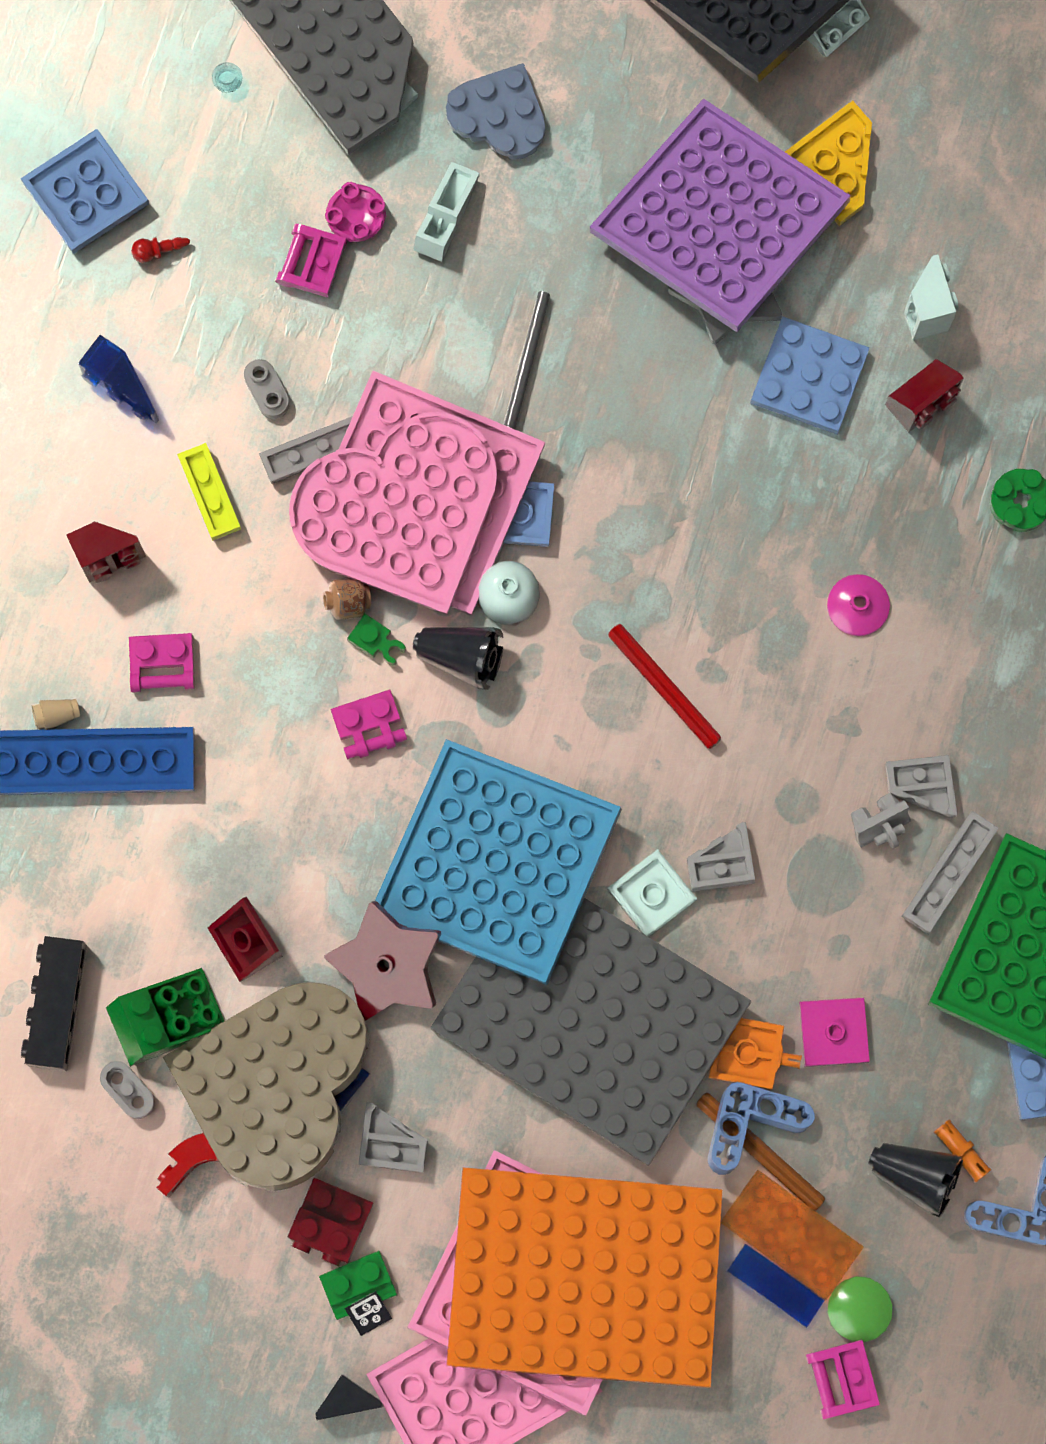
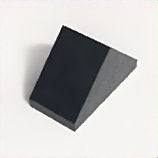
(346, 1399)

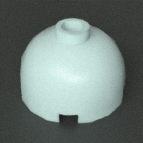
(508, 592)

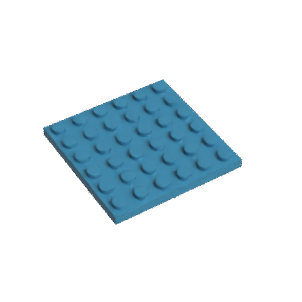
(497, 860)

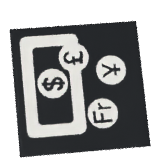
(368, 1313)

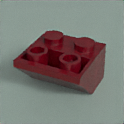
(924, 394)
(104, 550)

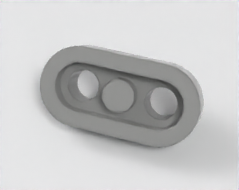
(266, 387)
(127, 1090)

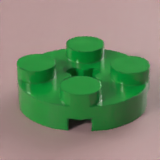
(1005, 491)

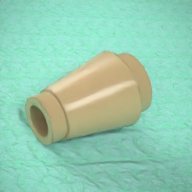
(54, 712)

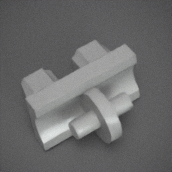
(882, 826)

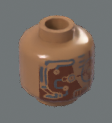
(347, 598)

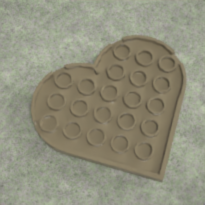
(271, 1080)

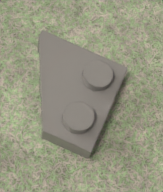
(923, 783)
(390, 1143)

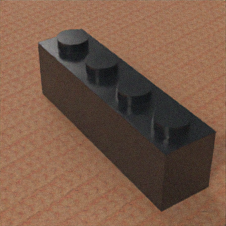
(54, 1004)

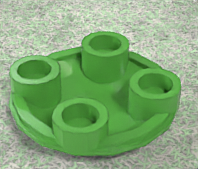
(859, 1309)

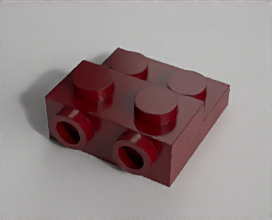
(329, 1222)

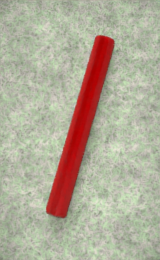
(664, 686)

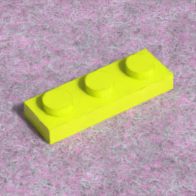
(209, 491)

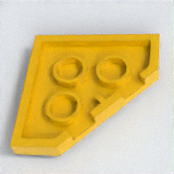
(839, 154)

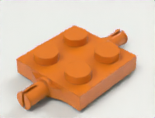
(753, 1055)

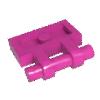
(364, 716)

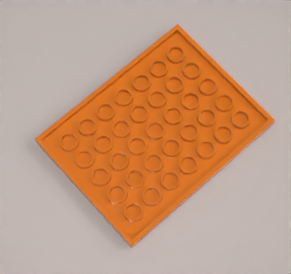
(585, 1278)

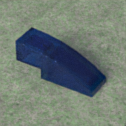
(775, 1285)

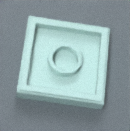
(652, 894)

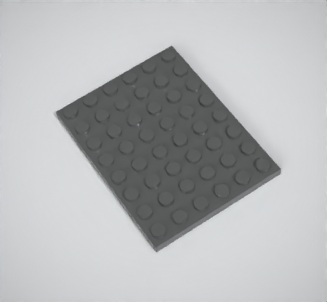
(609, 1037)

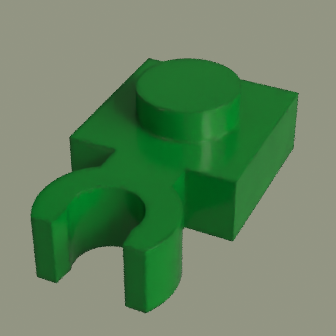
(372, 637)

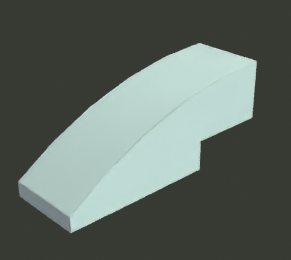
(445, 211)

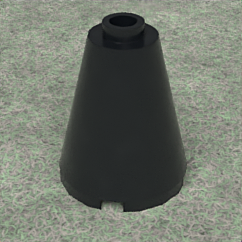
(462, 652)
(918, 1174)

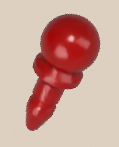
(145, 250)

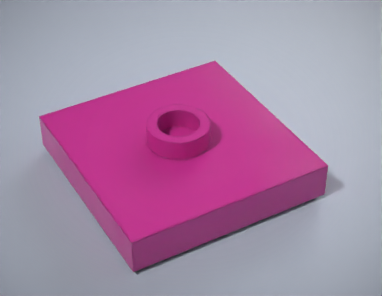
(834, 1032)

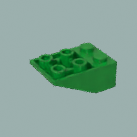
(164, 1016)

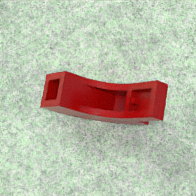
(188, 1156)

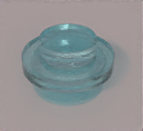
(227, 77)

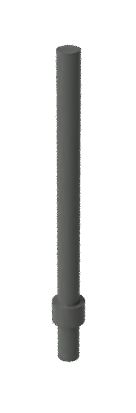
(526, 359)

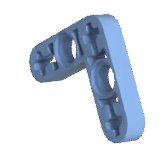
(751, 1110)
(1037, 1214)

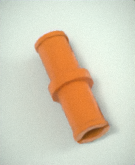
(958, 1145)

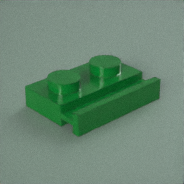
(356, 1281)

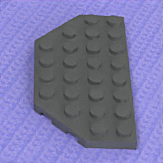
(340, 57)

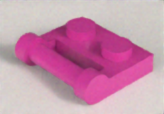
(320, 264)
(161, 652)
(853, 1375)

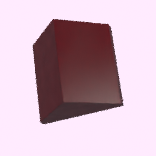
(244, 940)

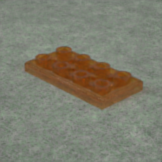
(791, 1235)

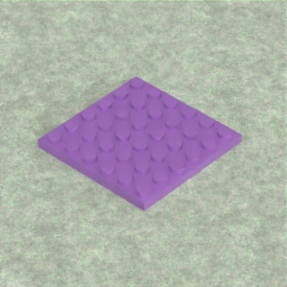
(720, 214)

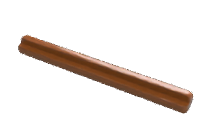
(766, 1156)

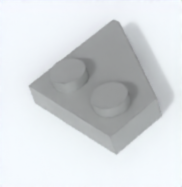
(723, 863)

